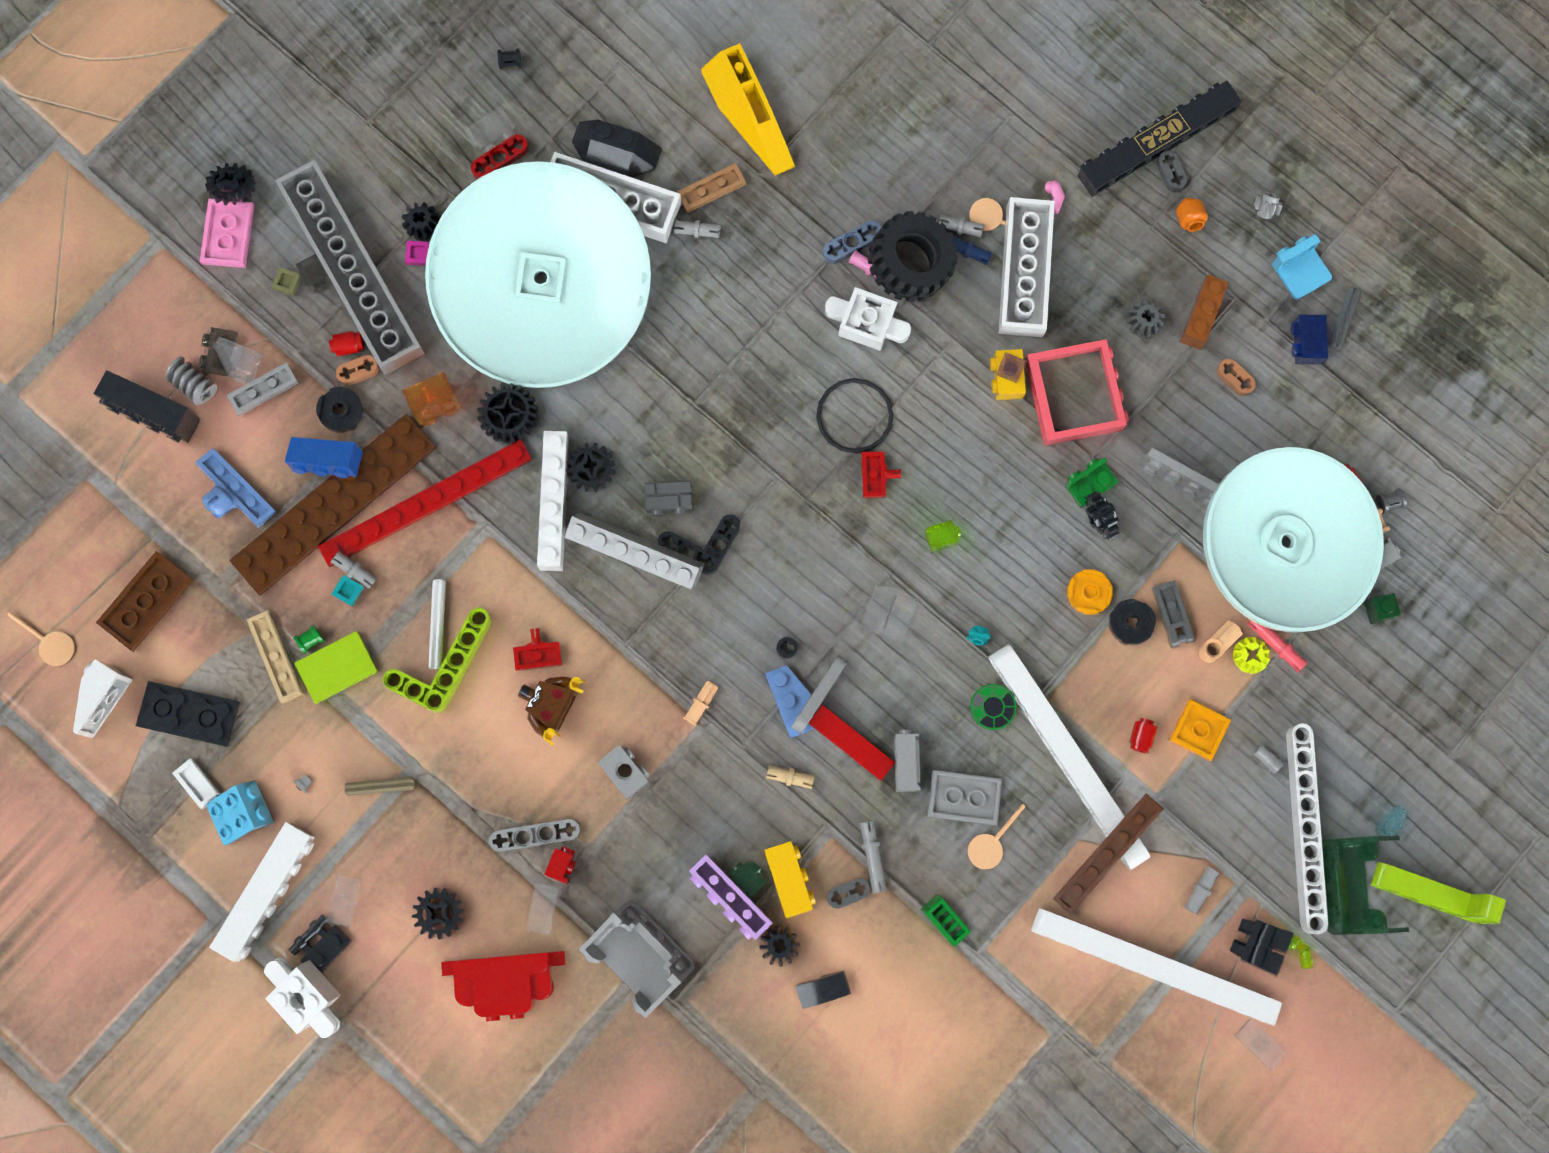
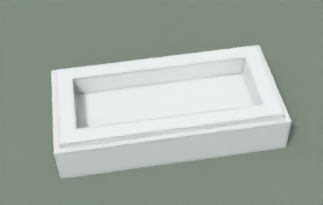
(196, 783)

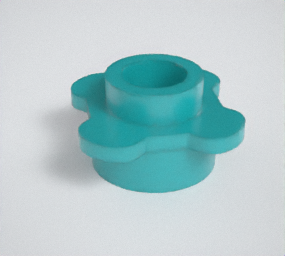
(978, 635)

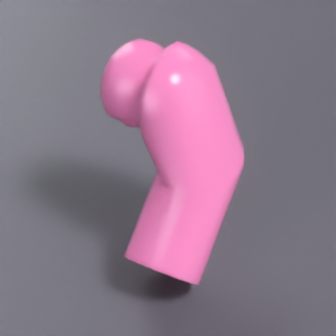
(1057, 193)

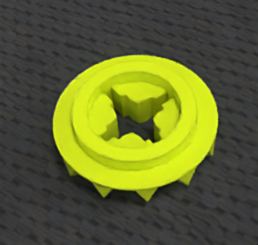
(1240, 655)

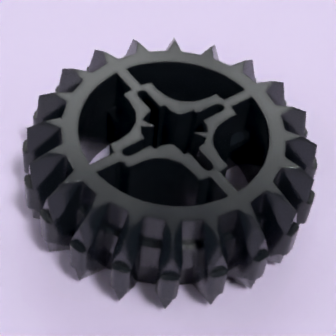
(499, 411)

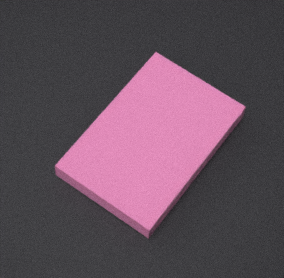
(227, 234)

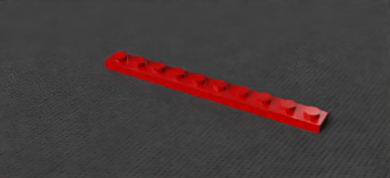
(426, 502)

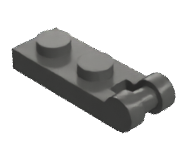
(1173, 613)

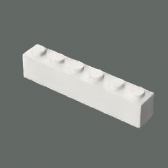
(553, 501)
(262, 892)

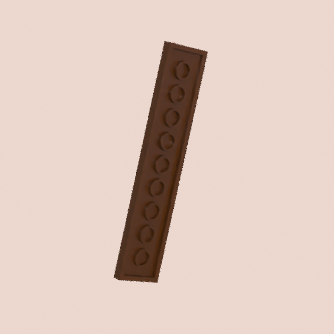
(331, 506)

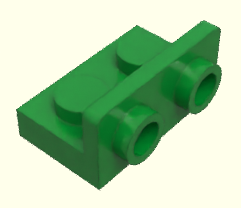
(1095, 478)

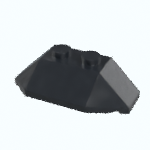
(615, 148)

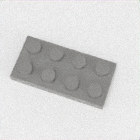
(1178, 475)

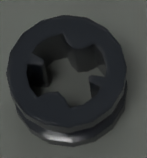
(792, 642)

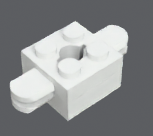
(867, 319)
(311, 990)

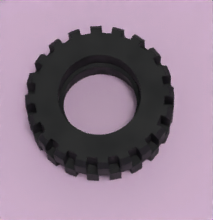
(926, 234)

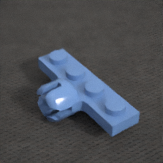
(231, 491)

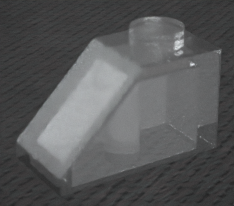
(237, 360)

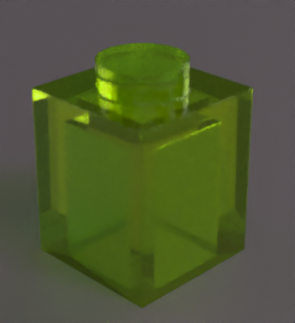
(942, 536)

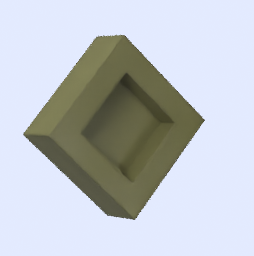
(286, 282)

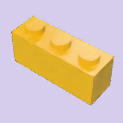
(789, 879)

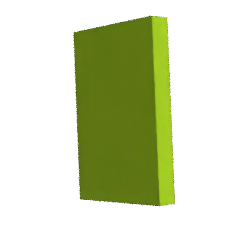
(336, 667)

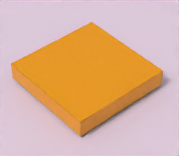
(1199, 730)

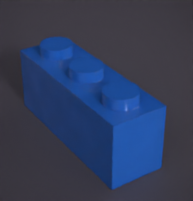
(323, 457)

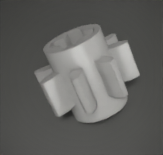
(1268, 205)

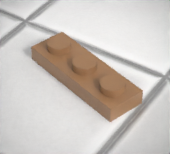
(711, 188)

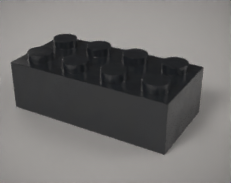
(146, 407)

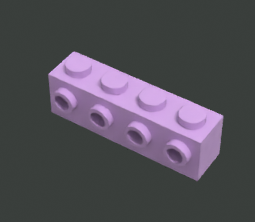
(725, 892)

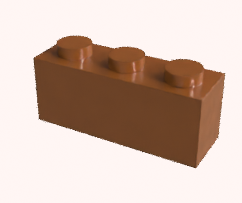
(1204, 312)

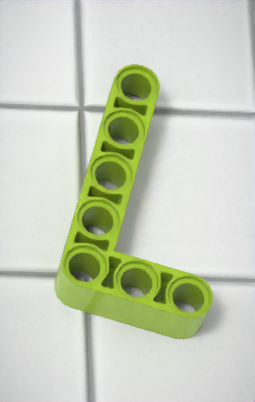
(447, 667)
(1471, 907)

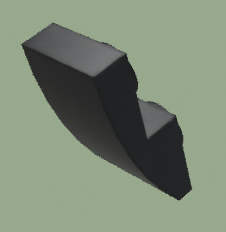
(823, 990)

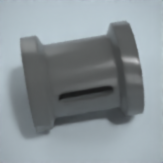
(1391, 500)

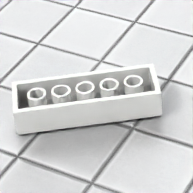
(651, 205)
(1026, 267)

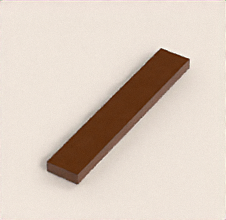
(1108, 853)

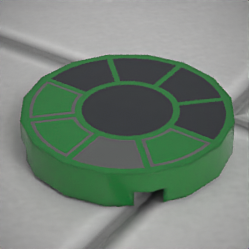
(993, 707)

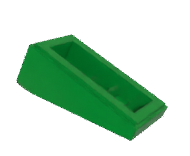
(935, 902)

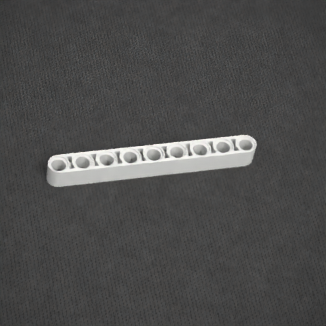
(1301, 839)

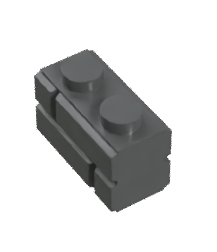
(668, 497)

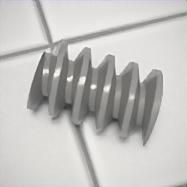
(190, 382)

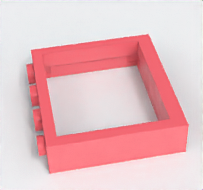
(1040, 400)

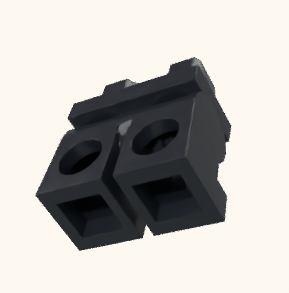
(1259, 947)

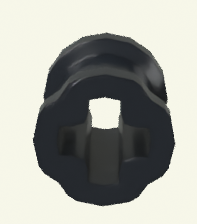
(509, 58)

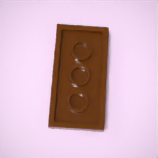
(144, 601)

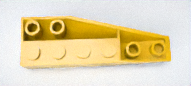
(746, 106)

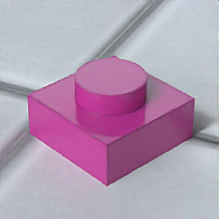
(416, 253)

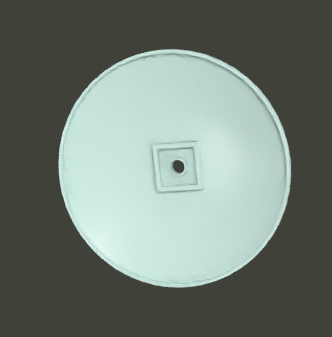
(526, 224)

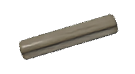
(379, 786)

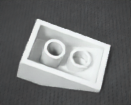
(98, 694)

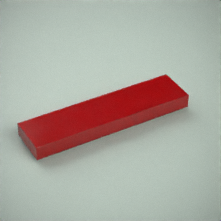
(851, 742)

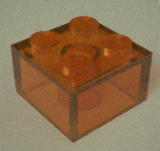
(432, 399)

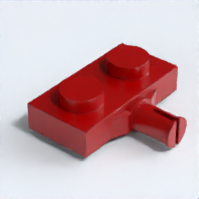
(876, 474)
(537, 654)

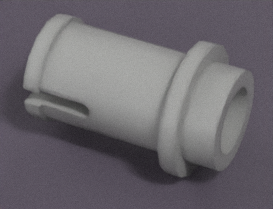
(1268, 759)

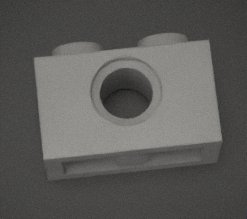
(627, 785)

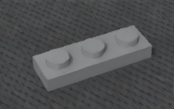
(262, 389)

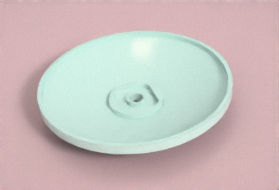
(1331, 533)

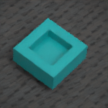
(347, 590)

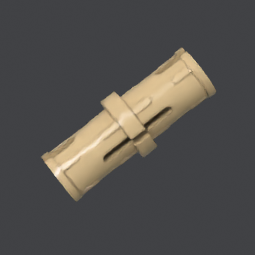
(790, 776)

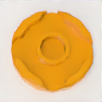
(1089, 592)

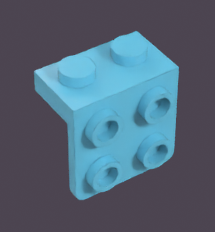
(1301, 267)
(239, 812)

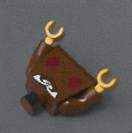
(550, 704)

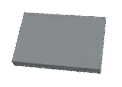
(964, 797)

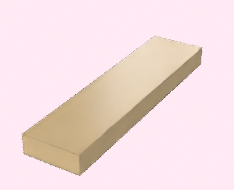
(275, 656)

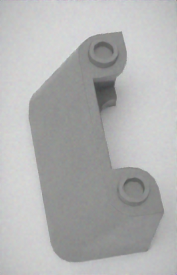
(639, 955)

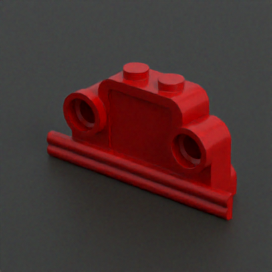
(503, 983)

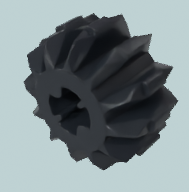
(422, 213)
(771, 949)

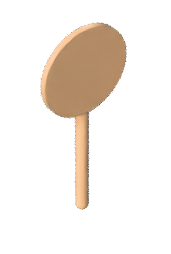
(987, 212)
(54, 648)
(986, 850)

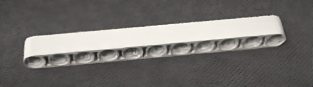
(1063, 748)
(1156, 967)

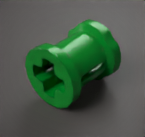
(308, 639)

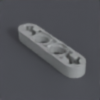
(819, 694)
(534, 832)

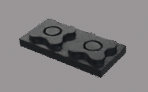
(187, 714)

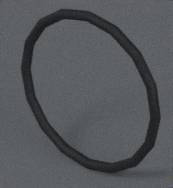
(860, 381)

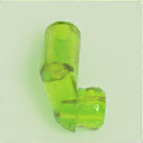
(1303, 950)

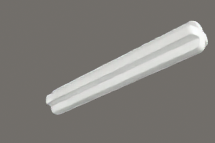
(437, 624)

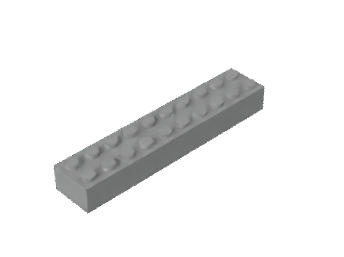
(349, 267)

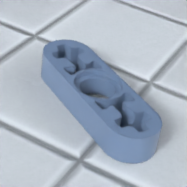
(835, 243)

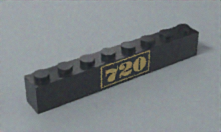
(1162, 136)

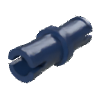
(971, 250)

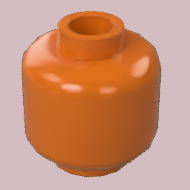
(1191, 214)

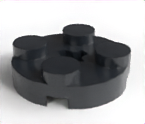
(346, 421)
(1144, 627)

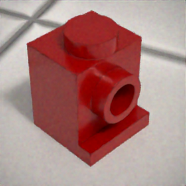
(561, 864)

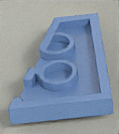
(789, 697)

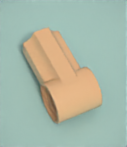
(1220, 641)

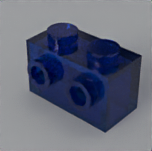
(1310, 339)

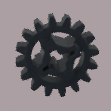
(230, 184)
(599, 466)
(1102, 515)
(445, 905)

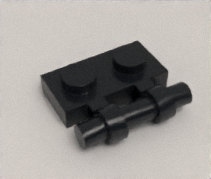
(326, 949)

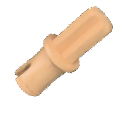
(700, 703)

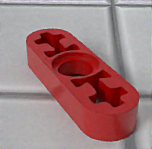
(501, 148)

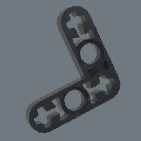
(708, 552)

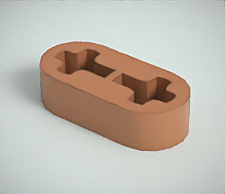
(356, 365)
(1239, 375)

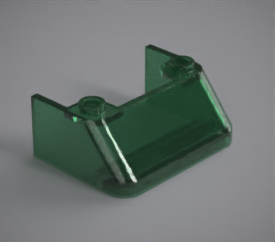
(1347, 886)

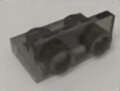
(210, 361)

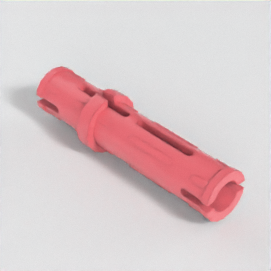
(1279, 645)

